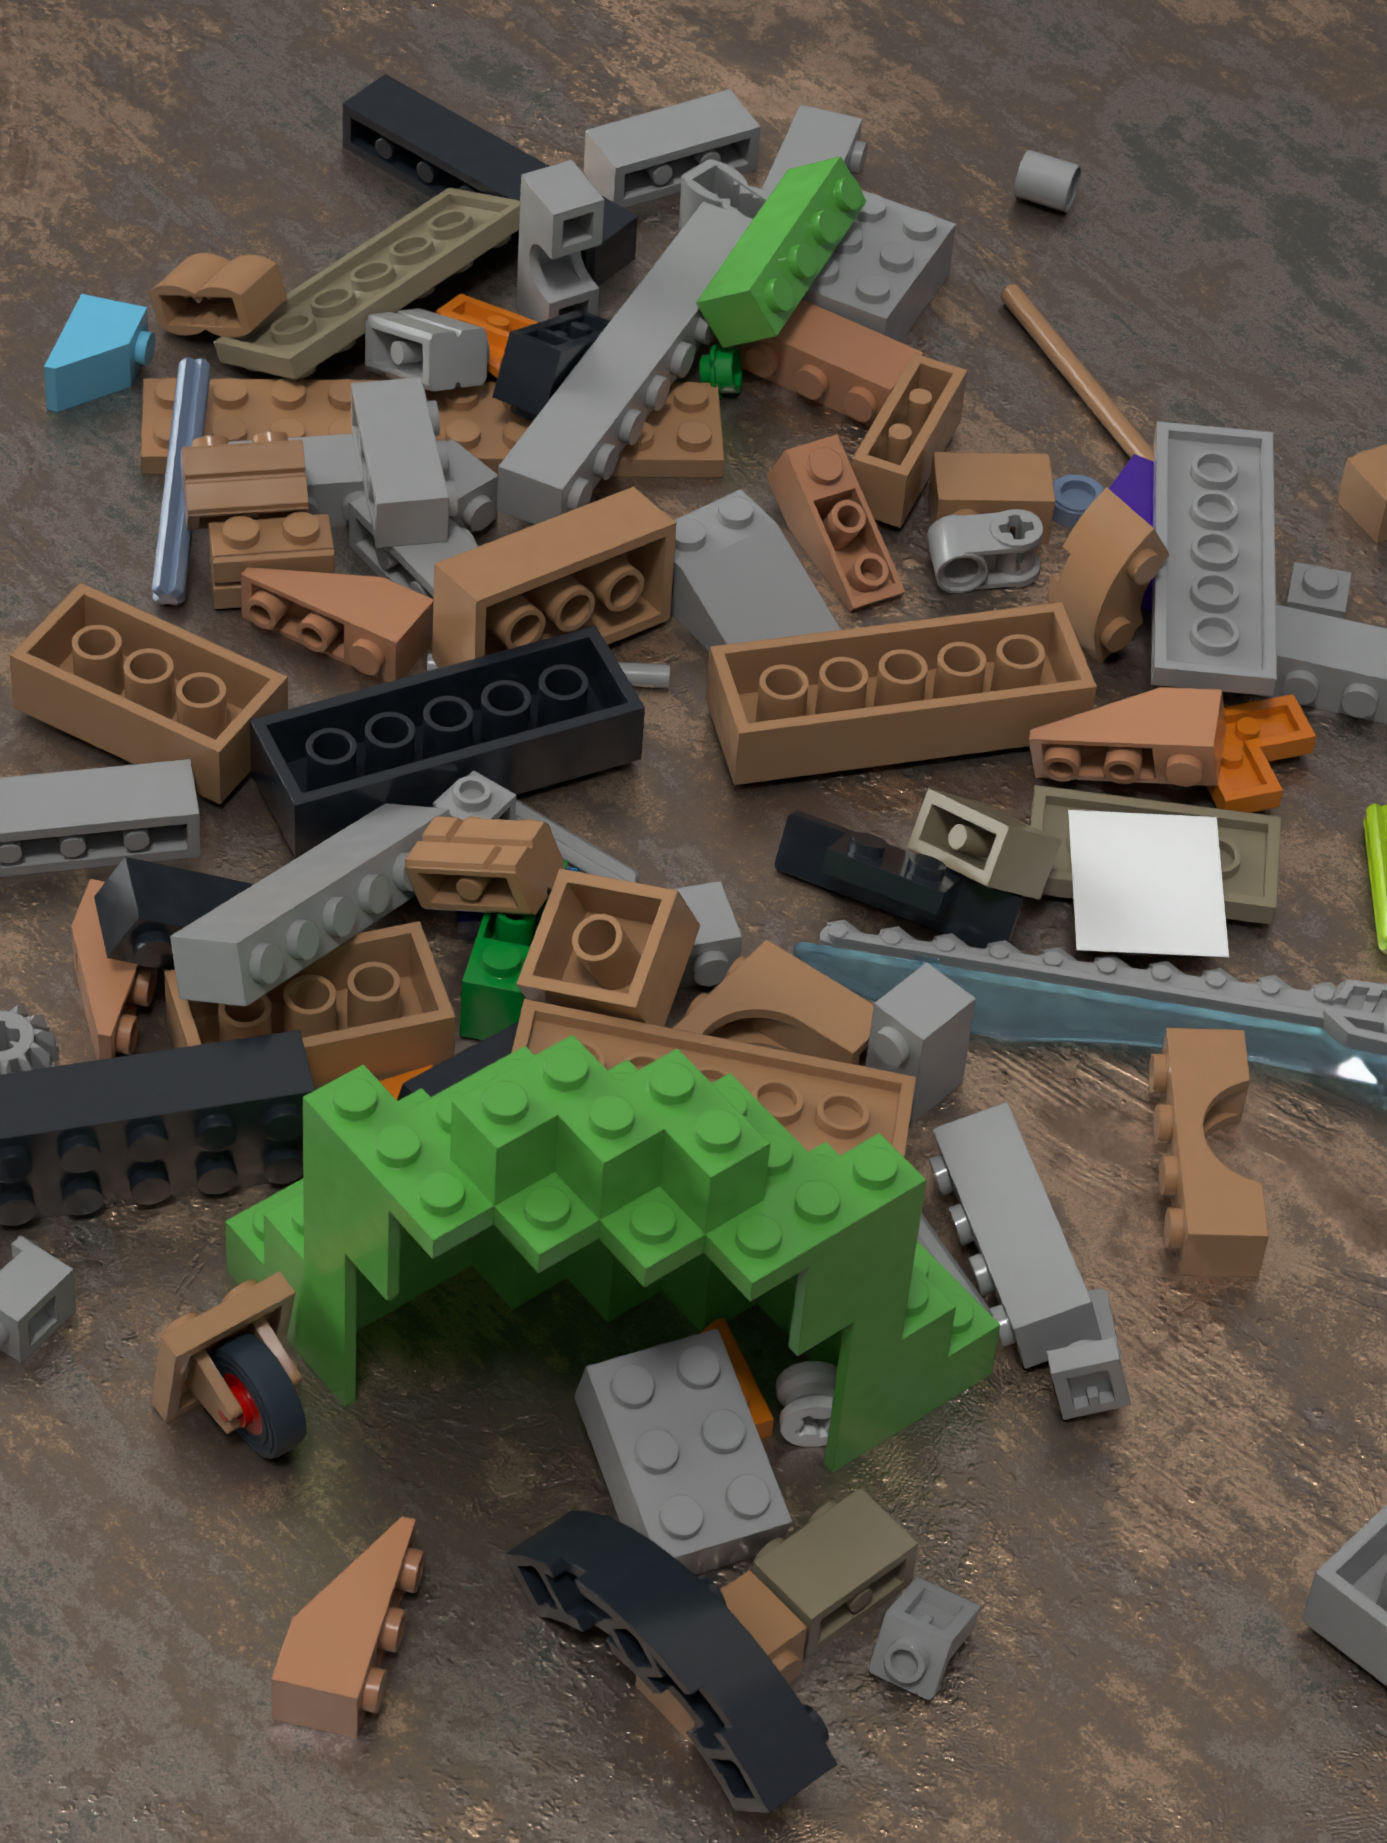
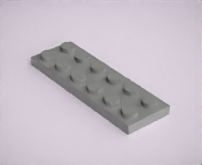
(1219, 582)

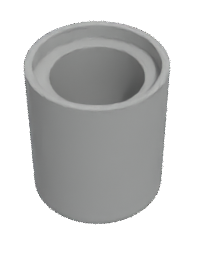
(1047, 181)

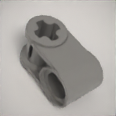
(981, 551)

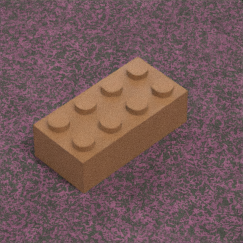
(569, 573)
(144, 688)
(357, 1005)

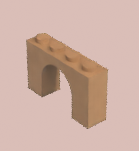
(783, 1006)

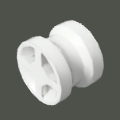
(807, 1400)

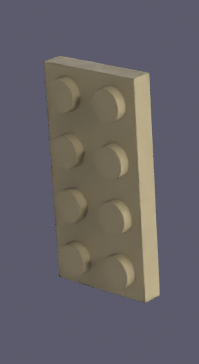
(1246, 843)

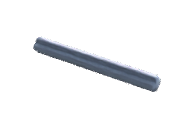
(173, 537)

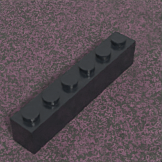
(442, 150)

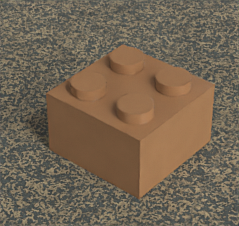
(610, 948)

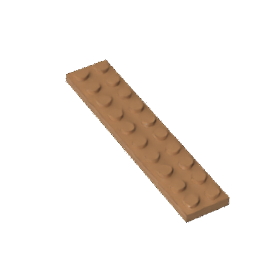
(674, 441)

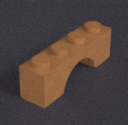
(1215, 1212)

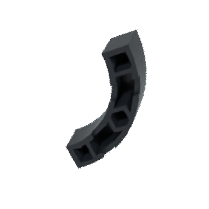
(682, 1640)

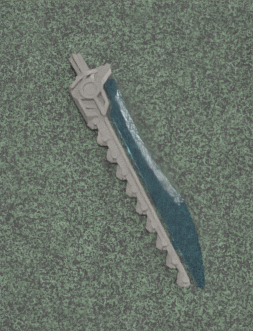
(1107, 1002)

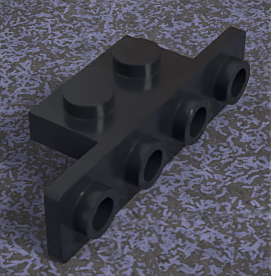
(896, 880)

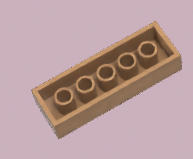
(894, 691)

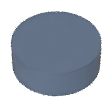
(1073, 497)

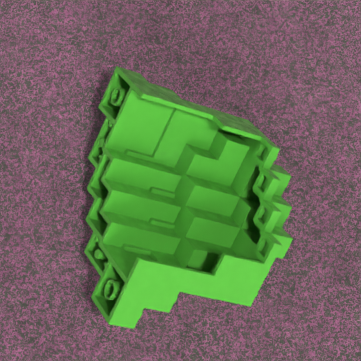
(627, 1194)

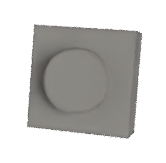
(1319, 589)

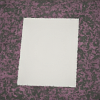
(1147, 883)

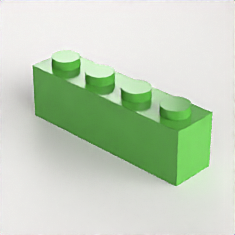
(781, 252)

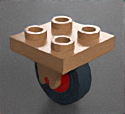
(236, 1367)

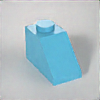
(97, 352)

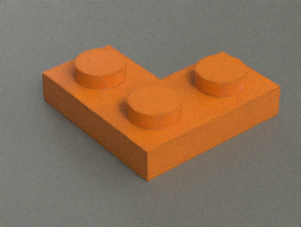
(1253, 737)

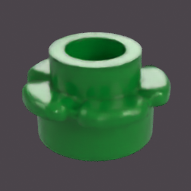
(723, 368)

